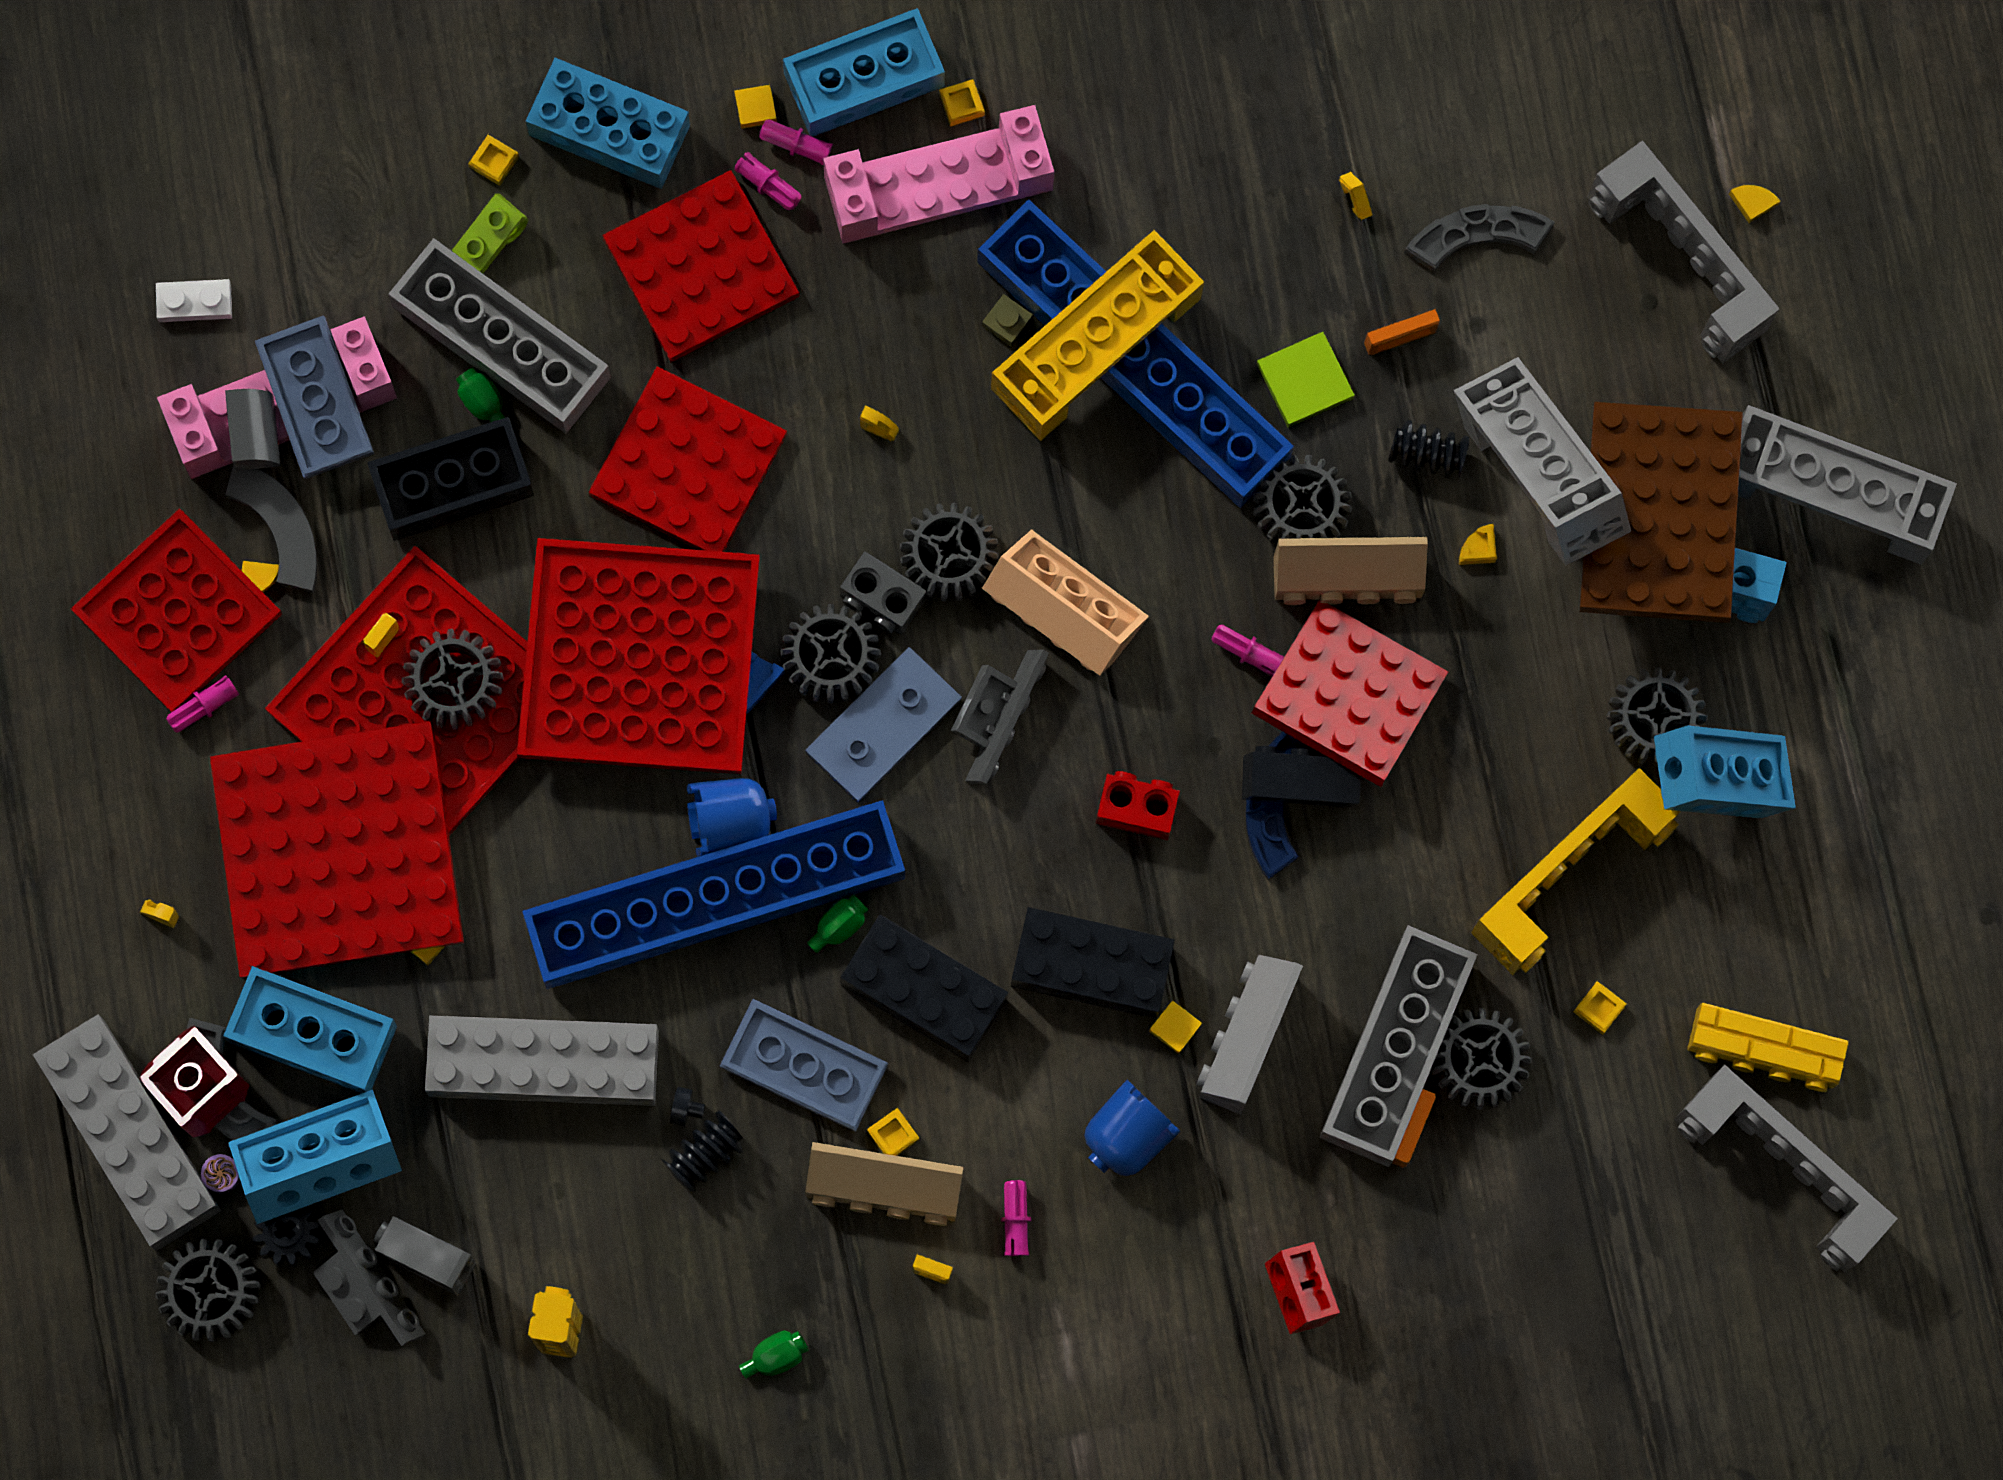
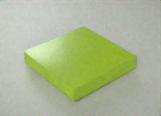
(1305, 379)

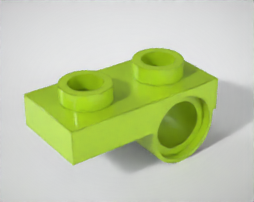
(489, 233)

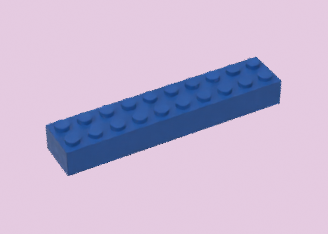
(1157, 376)
(714, 894)

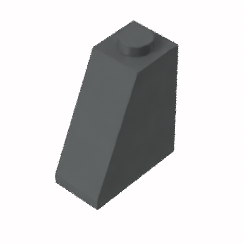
(424, 1255)

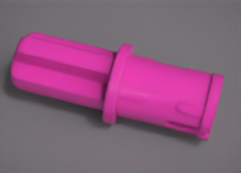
(795, 141)
(768, 181)
(1247, 649)
(202, 704)
(1016, 1218)

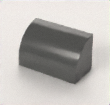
(252, 429)

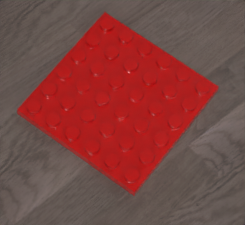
(638, 656)
(355, 692)
(336, 849)

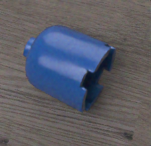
(728, 813)
(1127, 1132)

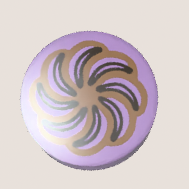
(220, 1174)

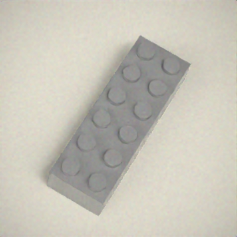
(499, 335)
(1398, 1046)
(542, 1060)
(127, 1132)

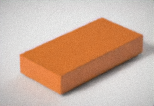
(1402, 332)
(1414, 1128)

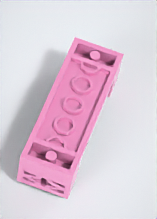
(939, 178)
(201, 421)

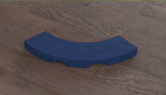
(1266, 824)

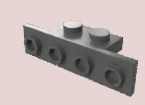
(993, 710)
(360, 1285)

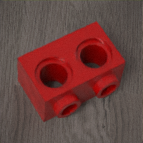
(1135, 815)
(1302, 1288)

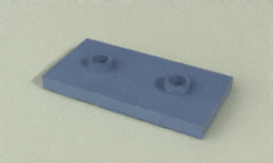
(314, 397)
(883, 724)
(804, 1065)

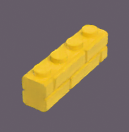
(1767, 1046)
(555, 1322)

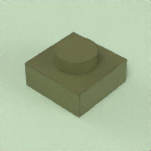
(1007, 320)

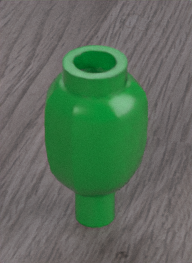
(480, 395)
(838, 923)
(775, 1354)

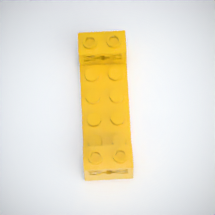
(1095, 333)
(1509, 931)

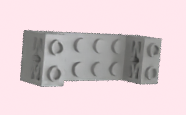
(1747, 306)
(1546, 458)
(1843, 482)
(1864, 1216)

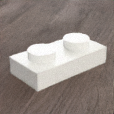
(194, 300)

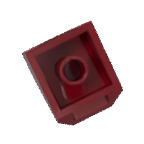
(194, 1082)

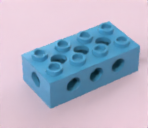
(864, 50)
(602, 101)
(1755, 585)
(1724, 772)
(305, 1006)
(314, 1156)

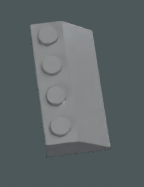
(1249, 1033)

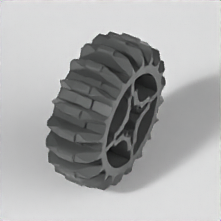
(1291, 492)
(936, 545)
(819, 643)
(468, 672)
(1641, 717)
(1493, 1070)
(211, 1272)

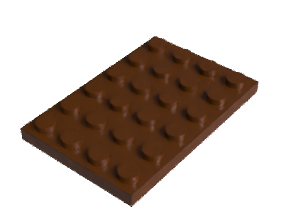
(1681, 507)

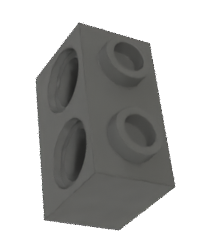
(889, 586)

